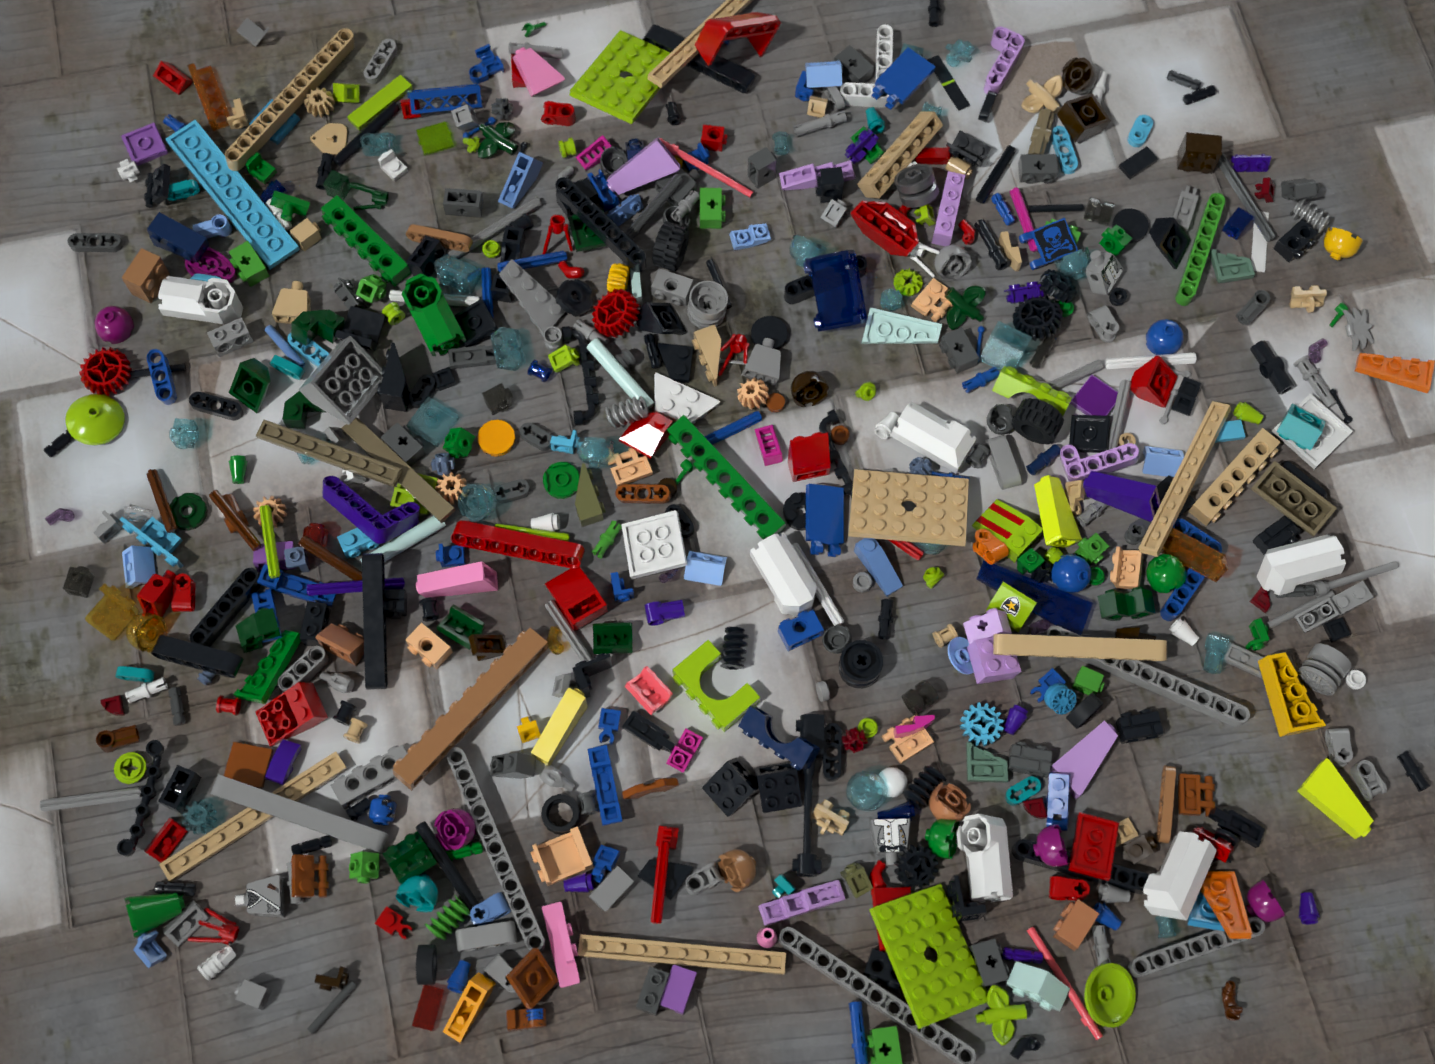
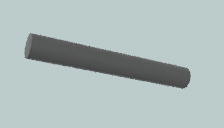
(332, 1007)

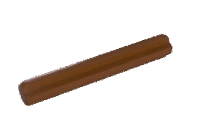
(162, 501)
(235, 520)
(330, 558)

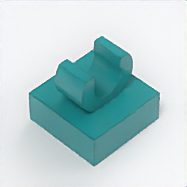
(784, 885)

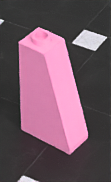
(458, 581)

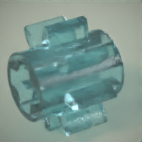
(891, 299)

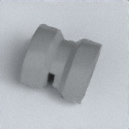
(551, 334)

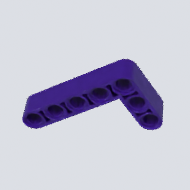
(367, 519)

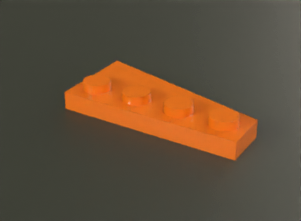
(1407, 373)
(1225, 899)

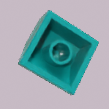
(1301, 427)

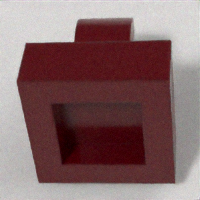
(1267, 190)

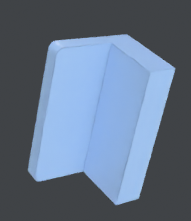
(823, 74)
(1161, 461)
(137, 565)
(705, 568)

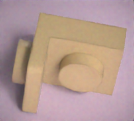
(239, 119)

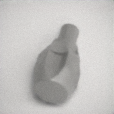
(339, 681)
(555, 778)

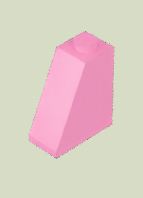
(535, 71)

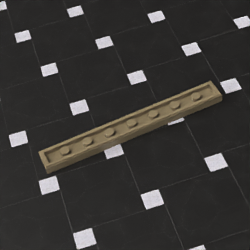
(329, 453)
(409, 478)

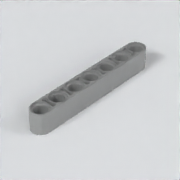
(1187, 951)

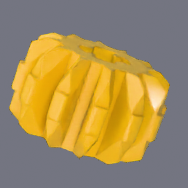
(618, 277)

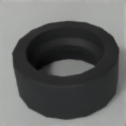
(1084, 710)
(560, 798)
(426, 964)

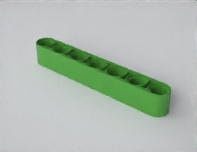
(1200, 256)

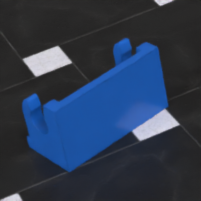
(606, 197)

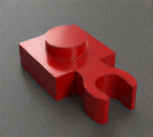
(391, 922)

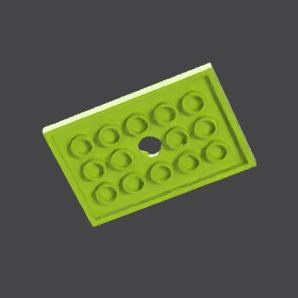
(607, 90)
(930, 987)

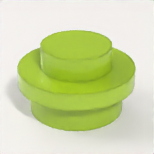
(491, 249)
(869, 726)

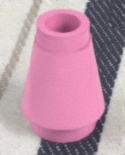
(764, 942)

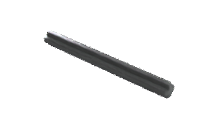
(1246, 198)

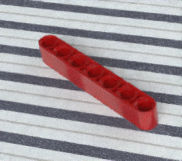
(517, 544)

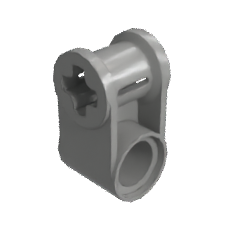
(1103, 323)
(1339, 742)
(1367, 781)
(705, 879)
(498, 970)

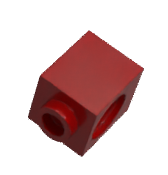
(710, 132)

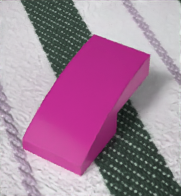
(918, 725)

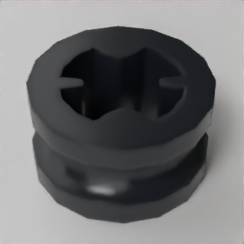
(1121, 301)

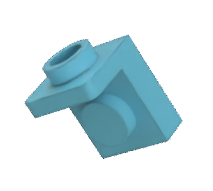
(564, 444)

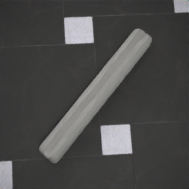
(568, 631)

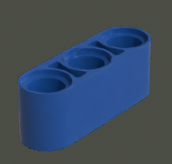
(156, 370)

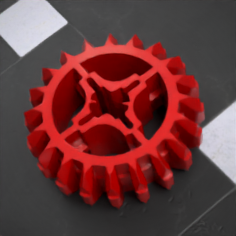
(615, 313)
(97, 366)

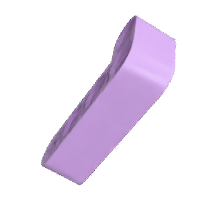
(1007, 47)
(1100, 459)

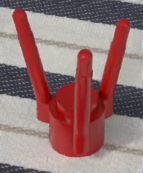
(557, 226)
(737, 343)
(228, 932)

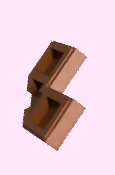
(659, 785)

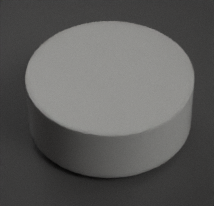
(862, 582)
(822, 691)

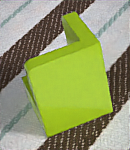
(346, 92)

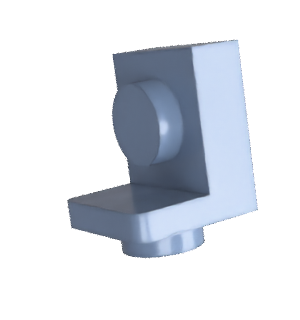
(297, 558)

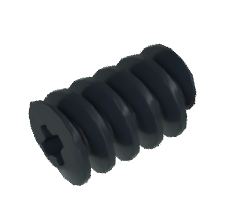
(733, 648)
(922, 786)

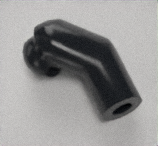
(1025, 1044)

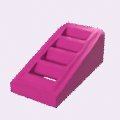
(597, 145)
(773, 455)

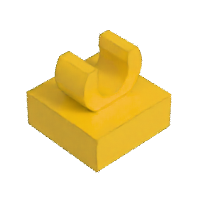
(528, 730)

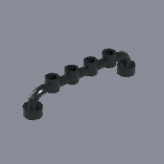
(589, 382)
(841, 471)
(127, 847)

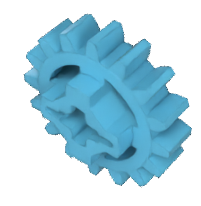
(973, 725)

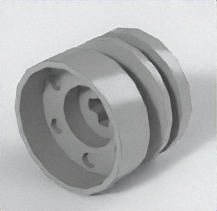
(707, 304)
(1324, 669)

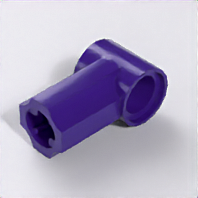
(660, 612)

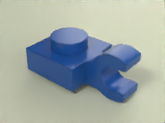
(604, 860)

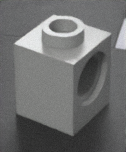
(465, 118)
(252, 994)

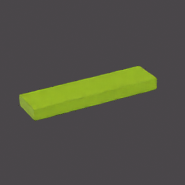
(376, 104)

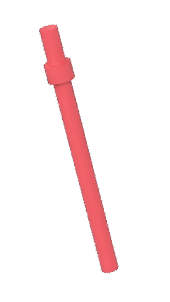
(674, 150)
(1086, 1018)

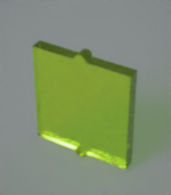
(435, 138)

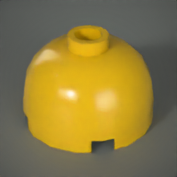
(1341, 243)

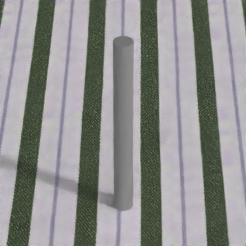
(1290, 614)

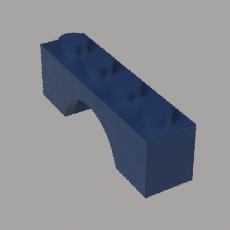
(759, 725)

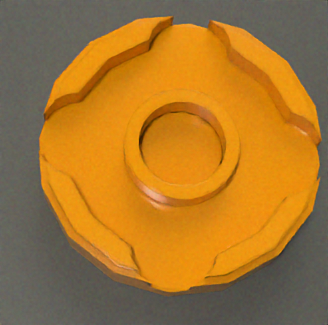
(496, 437)

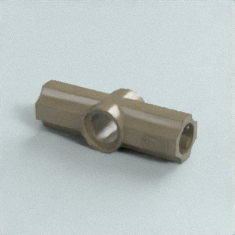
(1041, 132)

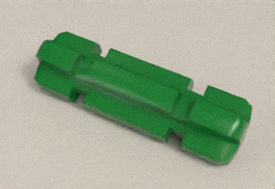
(466, 851)

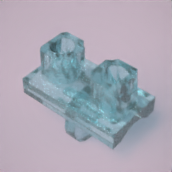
(959, 52)

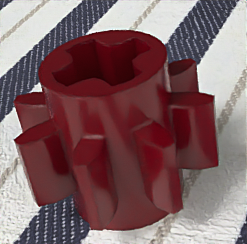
(854, 740)

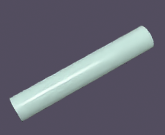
(618, 372)
(409, 538)

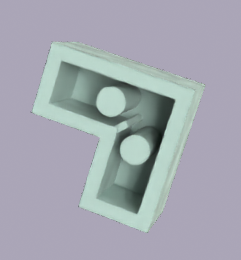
(1038, 986)

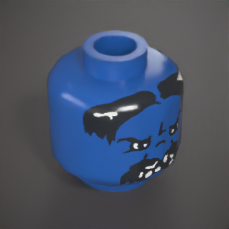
(382, 810)

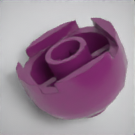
(113, 324)
(454, 828)
(1051, 846)
(1263, 903)

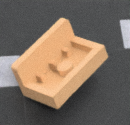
(1126, 568)

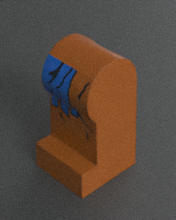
(526, 1019)

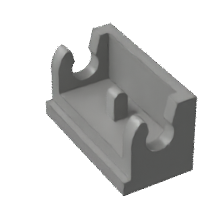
(610, 888)

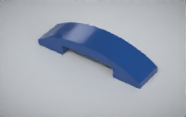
(292, 586)
(604, 785)

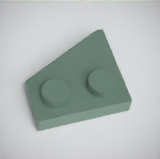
(1230, 267)
(984, 766)

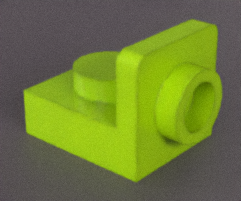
(563, 358)

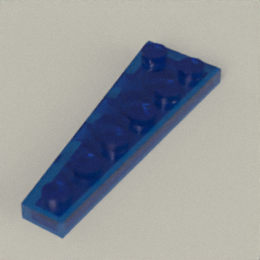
(1052, 604)

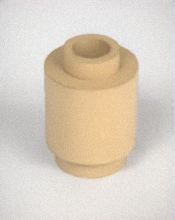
(959, 166)

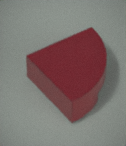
(1261, 600)
(113, 705)
(1035, 808)

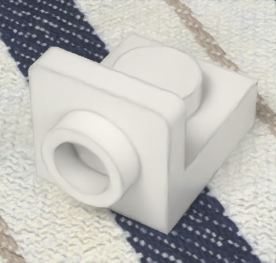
(392, 165)

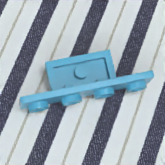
(156, 535)

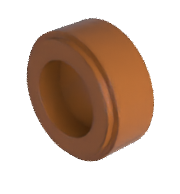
(775, 402)
(840, 435)

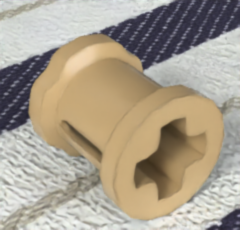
(944, 635)
(355, 730)

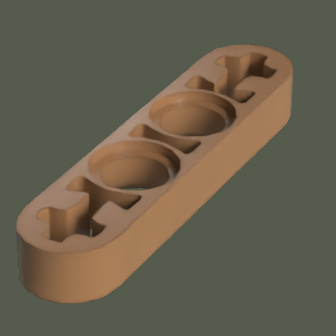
(448, 239)
(1166, 804)

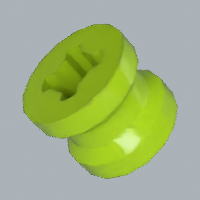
(567, 147)
(393, 313)

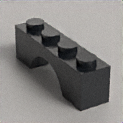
(512, 248)

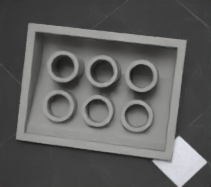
(343, 381)

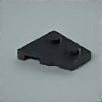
(677, 361)
(675, 877)

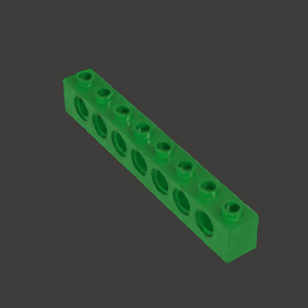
(683, 428)

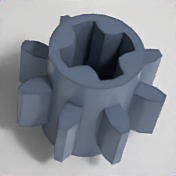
(443, 463)
(920, 466)

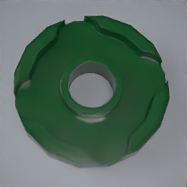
(198, 513)

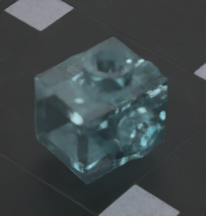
(184, 433)

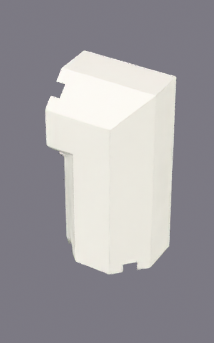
(199, 300)
(934, 437)
(1300, 563)
(784, 574)
(987, 857)
(1181, 876)

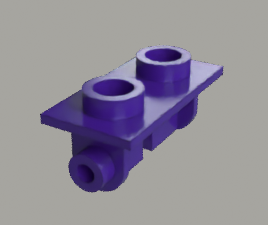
(865, 140)
(1251, 163)
(1016, 292)

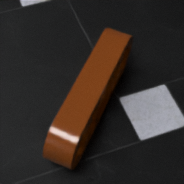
(638, 487)

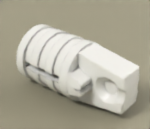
(216, 962)

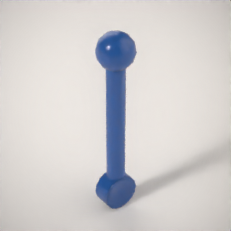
(491, 121)
(981, 329)

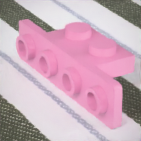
(561, 947)

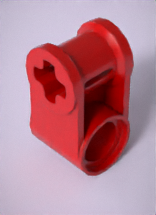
(558, 114)
(183, 597)
(1064, 888)

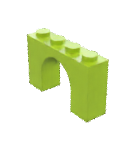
(723, 712)

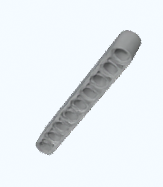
(299, 814)

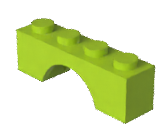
(1012, 382)

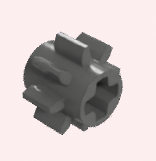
(502, 108)

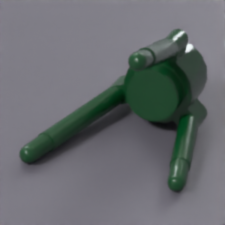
(379, 197)

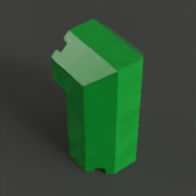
(432, 314)

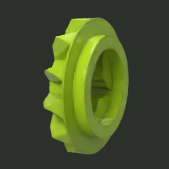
(909, 289)
(125, 761)

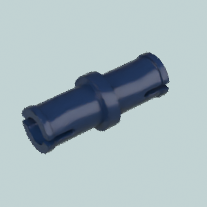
(1043, 459)

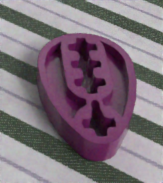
(212, 257)

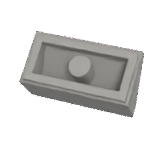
(185, 924)

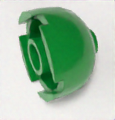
(1165, 573)
(942, 838)

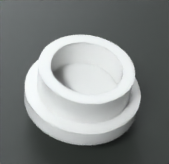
(1355, 679)

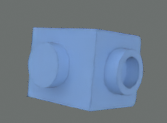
(149, 950)

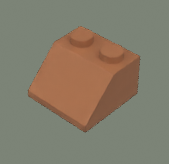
(342, 643)

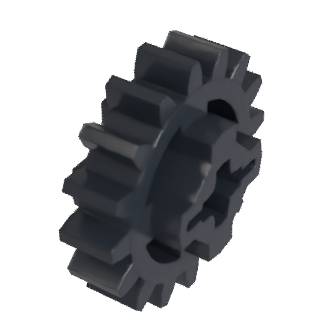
(1058, 286)
(914, 863)

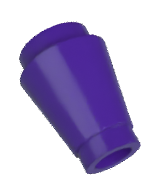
(1015, 719)
(579, 883)
(1308, 910)

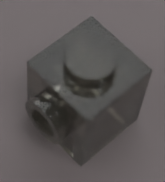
(498, 399)
(78, 581)

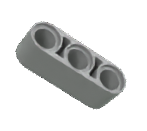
(1003, 462)
(305, 660)
(486, 936)

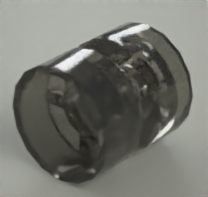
(1105, 212)
(922, 696)

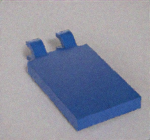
(903, 78)
(824, 518)

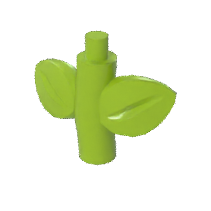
(1001, 1014)

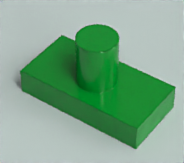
(289, 205)

